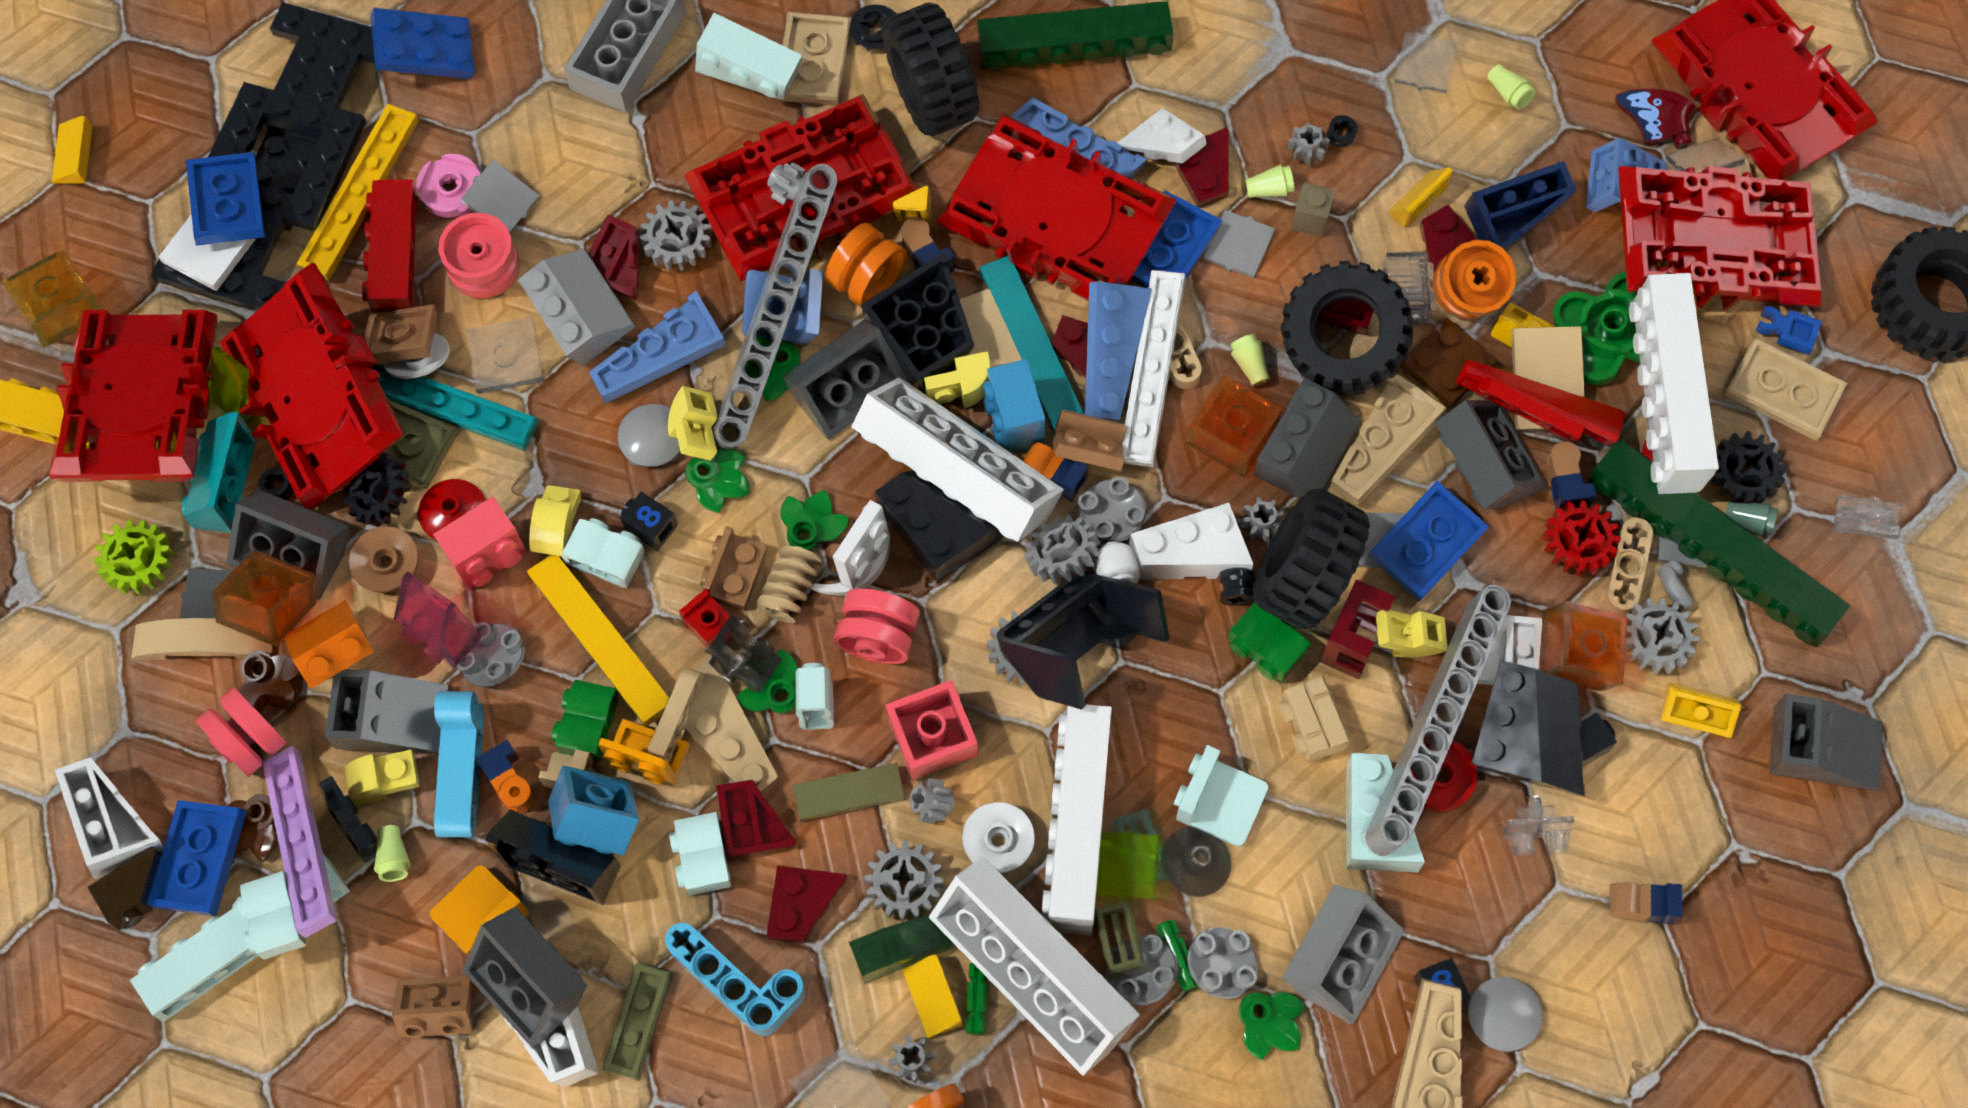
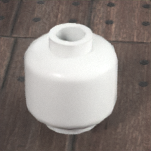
(1117, 562)

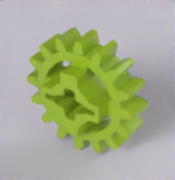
(117, 555)

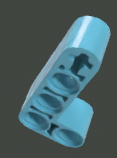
(458, 775)
(728, 975)

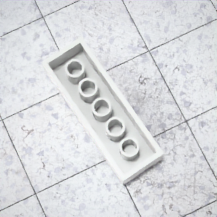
(1673, 384)
(957, 458)
(1078, 827)
(1033, 965)

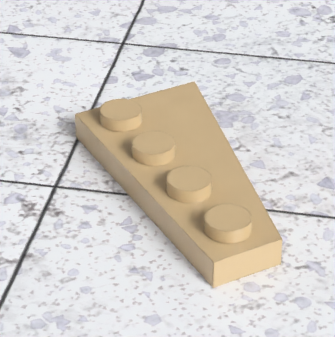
(1393, 429)
(725, 732)
(1432, 1052)

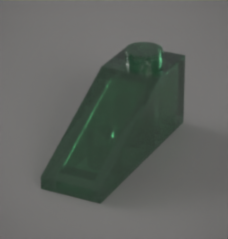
(897, 947)

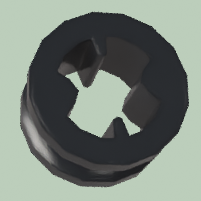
(1334, 126)
(271, 475)

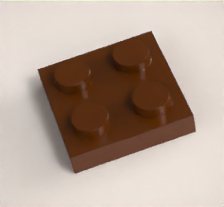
(1440, 359)

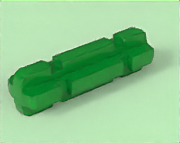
(1169, 933)
(976, 1002)

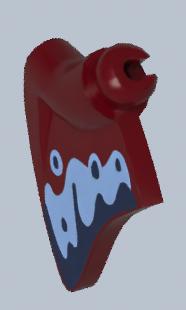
(1659, 115)

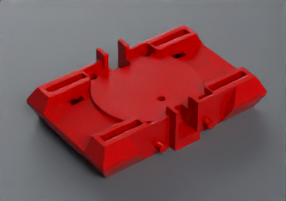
(1764, 84)
(1055, 209)
(753, 213)
(1721, 234)
(313, 387)
(133, 396)

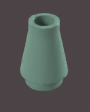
(1753, 517)

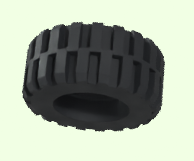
(930, 69)
(1338, 284)
(1904, 308)
(1311, 559)

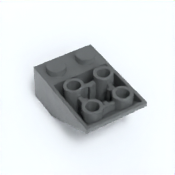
(383, 712)
(1825, 743)

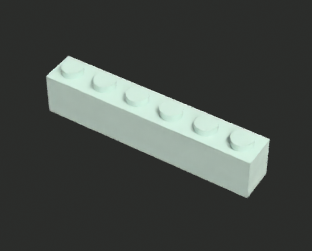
(204, 959)

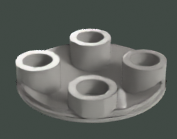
(645, 437)
(1112, 509)
(494, 655)
(1222, 962)
(1150, 984)
(1505, 1014)

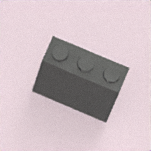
(840, 376)
(1307, 441)
(1490, 454)
(288, 534)
(523, 976)

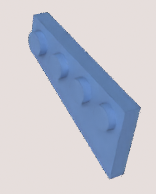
(1059, 129)
(674, 342)
(1112, 342)

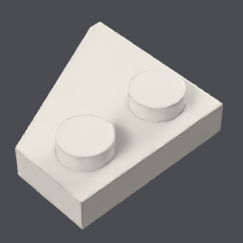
(1164, 138)
(1516, 643)

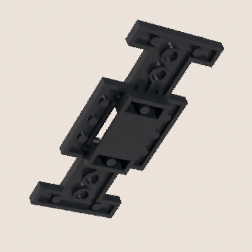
(302, 149)

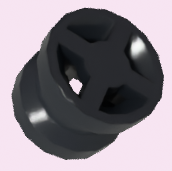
(1236, 587)

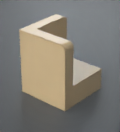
(580, 760)

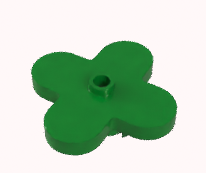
(1602, 347)

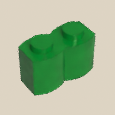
(1268, 642)
(586, 718)

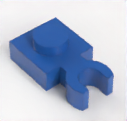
(1794, 329)

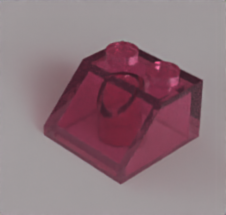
(433, 622)

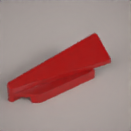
(1544, 405)

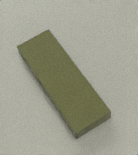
(848, 792)
(637, 1022)

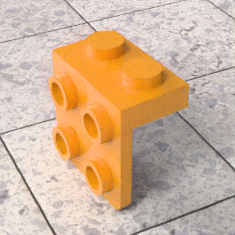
(630, 752)
(471, 904)

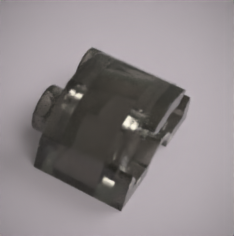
(740, 656)

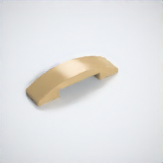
(192, 638)

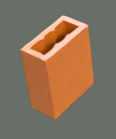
(328, 644)

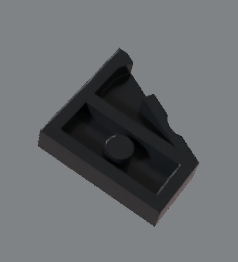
(344, 813)

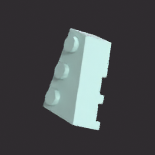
(746, 58)
(1365, 784)

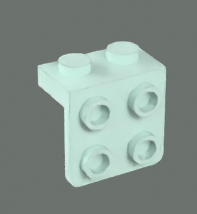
(1220, 798)

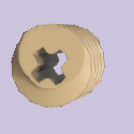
(787, 581)

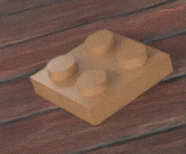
(401, 334)

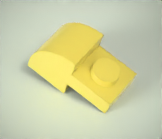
(963, 382)
(691, 422)
(553, 520)
(1412, 634)
(374, 777)

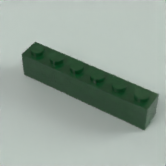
(1075, 35)

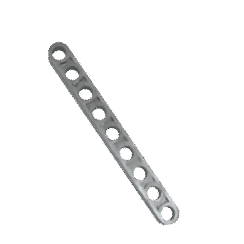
(783, 292)
(1430, 729)

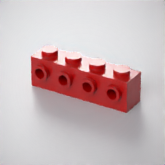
(391, 245)

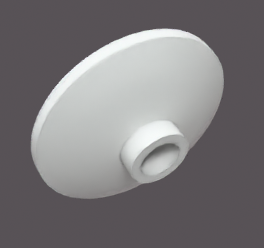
(416, 368)
(1004, 821)

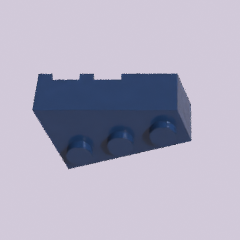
(1519, 205)

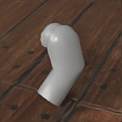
(1674, 588)

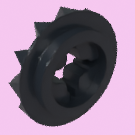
(864, 20)

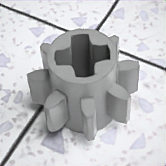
(1308, 143)
(785, 182)
(1255, 525)
(932, 800)
(909, 1048)

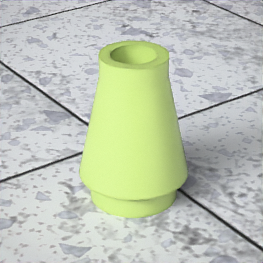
(1513, 88)
(1273, 182)
(1250, 357)
(391, 856)

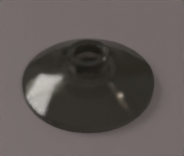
(1185, 871)

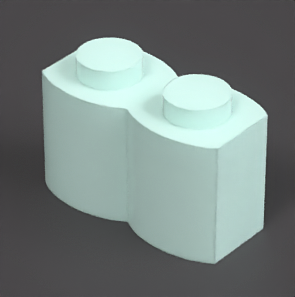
(603, 552)
(814, 697)
(701, 854)
(269, 916)

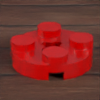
(1461, 778)

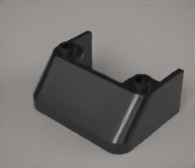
(1069, 623)

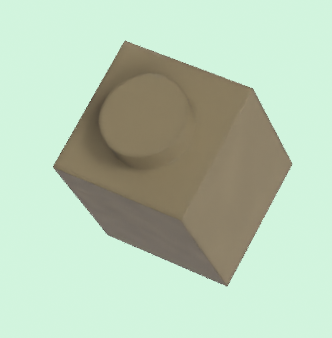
(1313, 209)

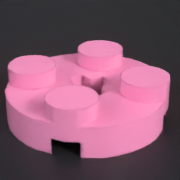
(441, 172)

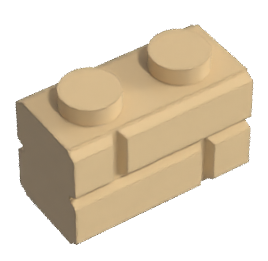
(1314, 719)

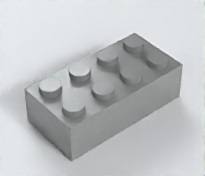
(622, 49)

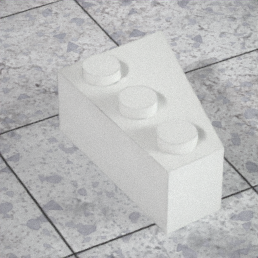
(1192, 546)
(102, 819)
(565, 1053)

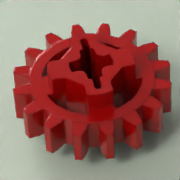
(1596, 544)

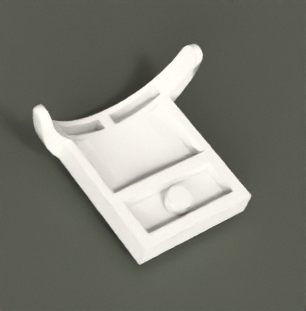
(861, 553)

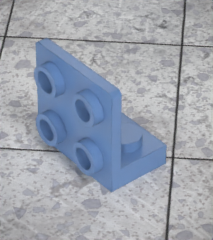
(1603, 174)
(805, 314)

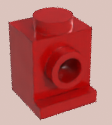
(698, 611)

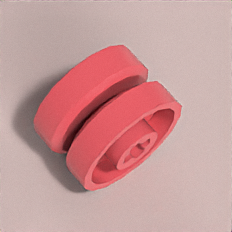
(479, 255)
(876, 626)
(236, 735)

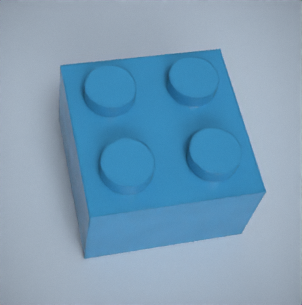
(1014, 407)
(593, 810)

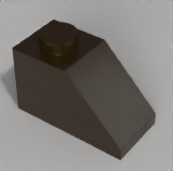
(125, 890)

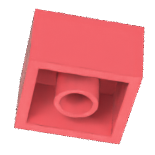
(481, 543)
(932, 730)

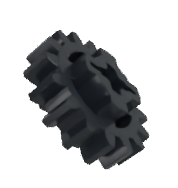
(1752, 483)
(378, 490)

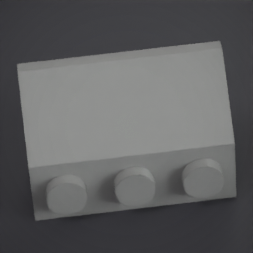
(576, 304)
(1343, 953)

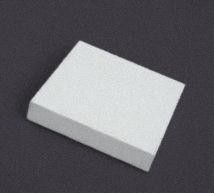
(204, 263)

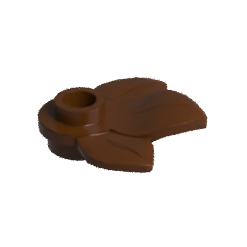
(273, 684)
(260, 832)

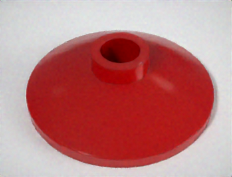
(432, 505)

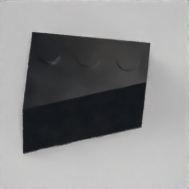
(922, 321)
(933, 526)
(1533, 729)
(532, 850)

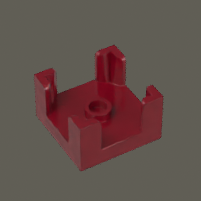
(1344, 636)

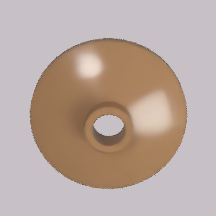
(373, 549)

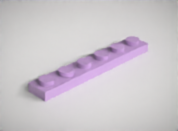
(299, 842)

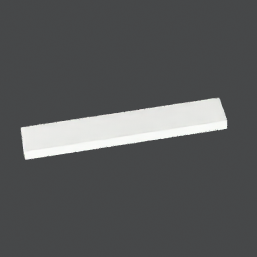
(1152, 368)

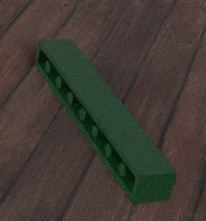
(1722, 545)

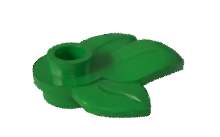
(775, 383)
(721, 482)
(814, 518)
(781, 681)
(1274, 1026)

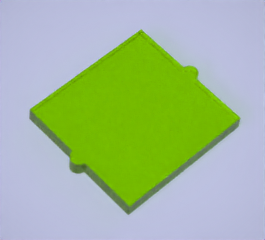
(228, 382)
(1127, 865)

